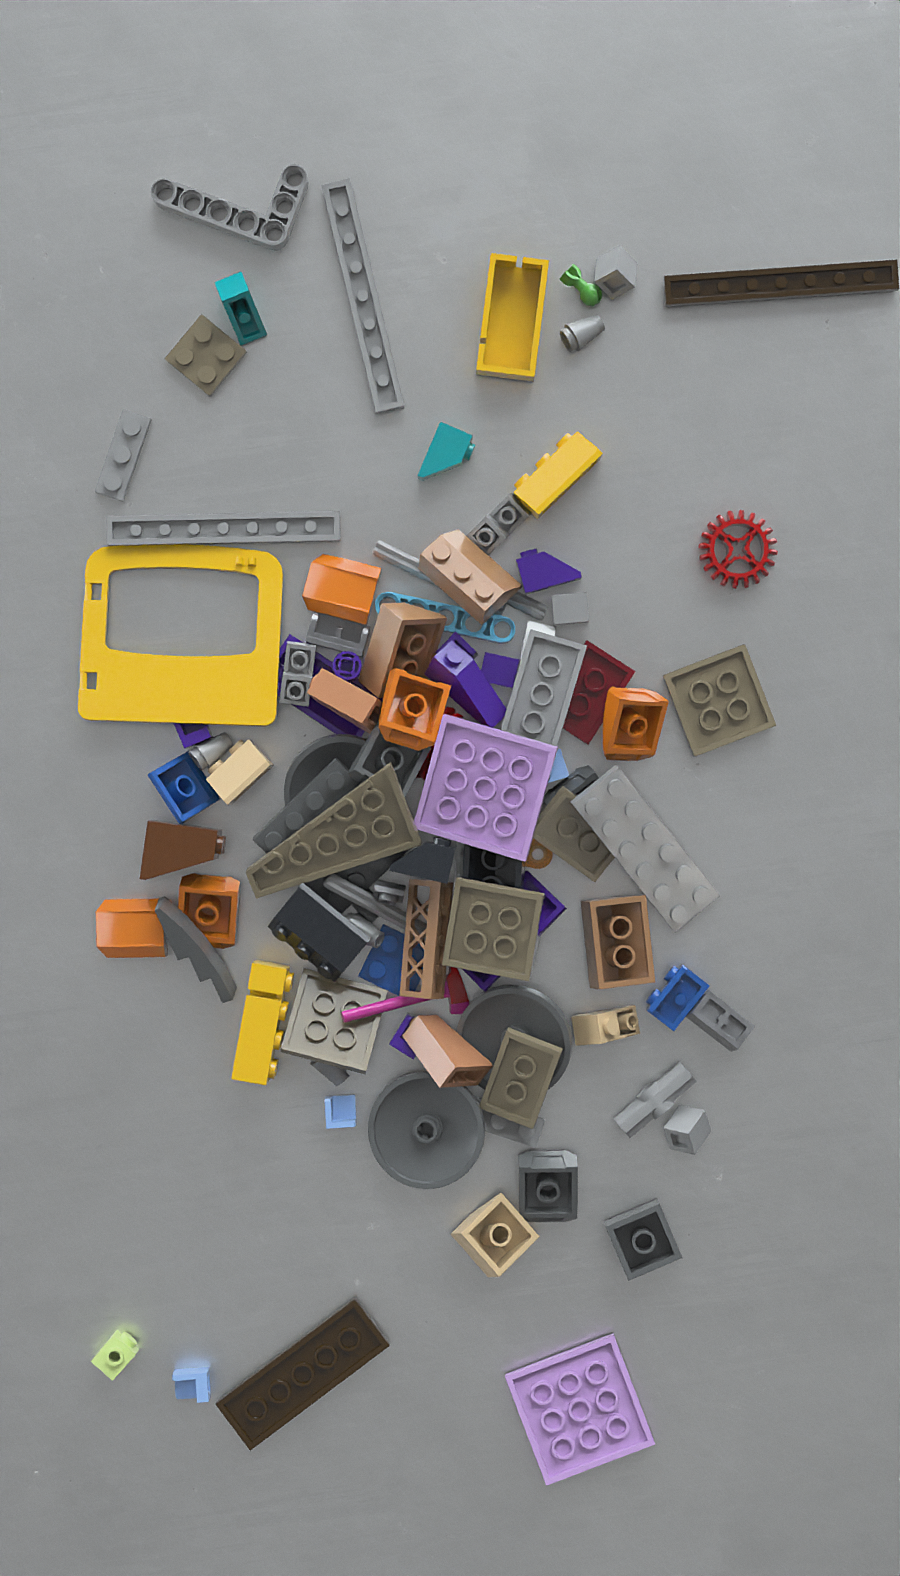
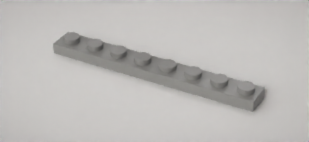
(362, 296)
(223, 528)

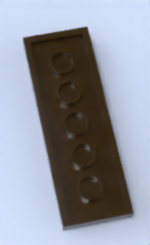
(302, 1374)

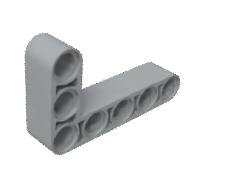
(237, 213)

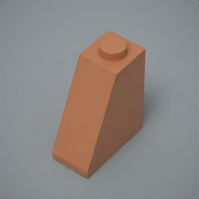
(345, 700)
(445, 1053)

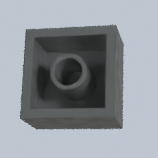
(642, 1239)

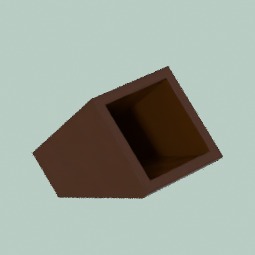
(177, 847)

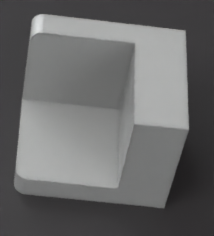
(615, 272)
(570, 608)
(687, 1129)

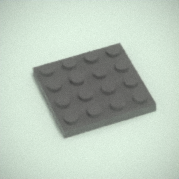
(314, 799)

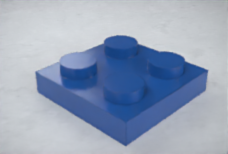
(384, 963)

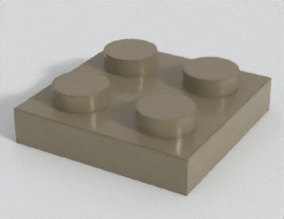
(205, 355)

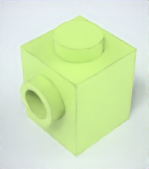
(115, 1354)

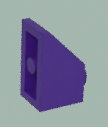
(543, 571)

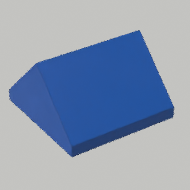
(183, 787)

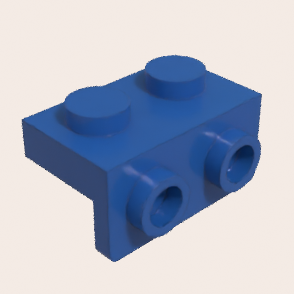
(676, 997)

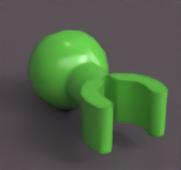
(589, 292)

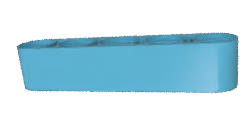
(460, 616)

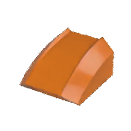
(341, 588)
(412, 710)
(632, 723)
(211, 906)
(130, 929)

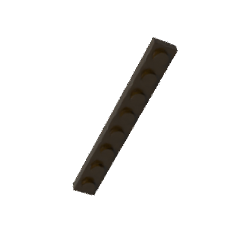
(781, 283)

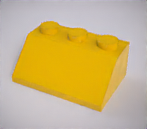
(556, 473)

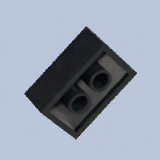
(427, 861)
(492, 868)
(318, 933)

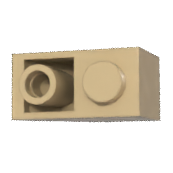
(605, 1025)

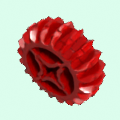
(727, 540)

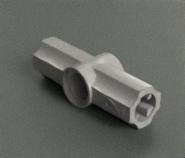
(655, 1100)

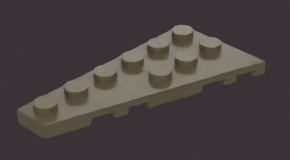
(353, 831)

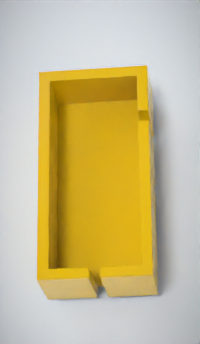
(512, 317)
(261, 1022)

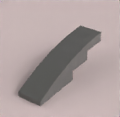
(191, 942)

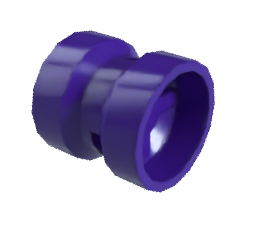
(348, 670)

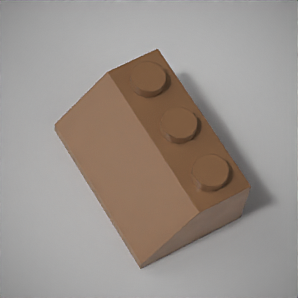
(467, 575)
(401, 639)
(617, 941)

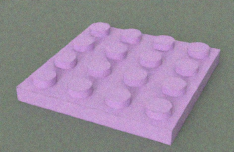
(485, 787)
(579, 1409)

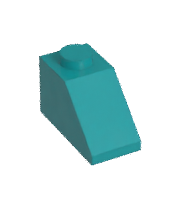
(240, 308)
(446, 451)

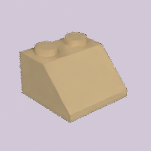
(239, 771)
(495, 1236)

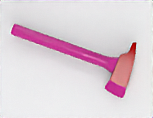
(454, 991)

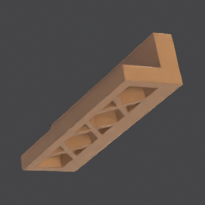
(437, 918)

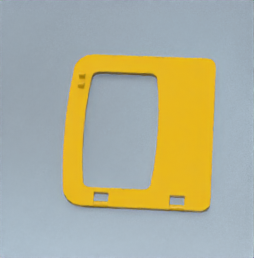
(181, 688)

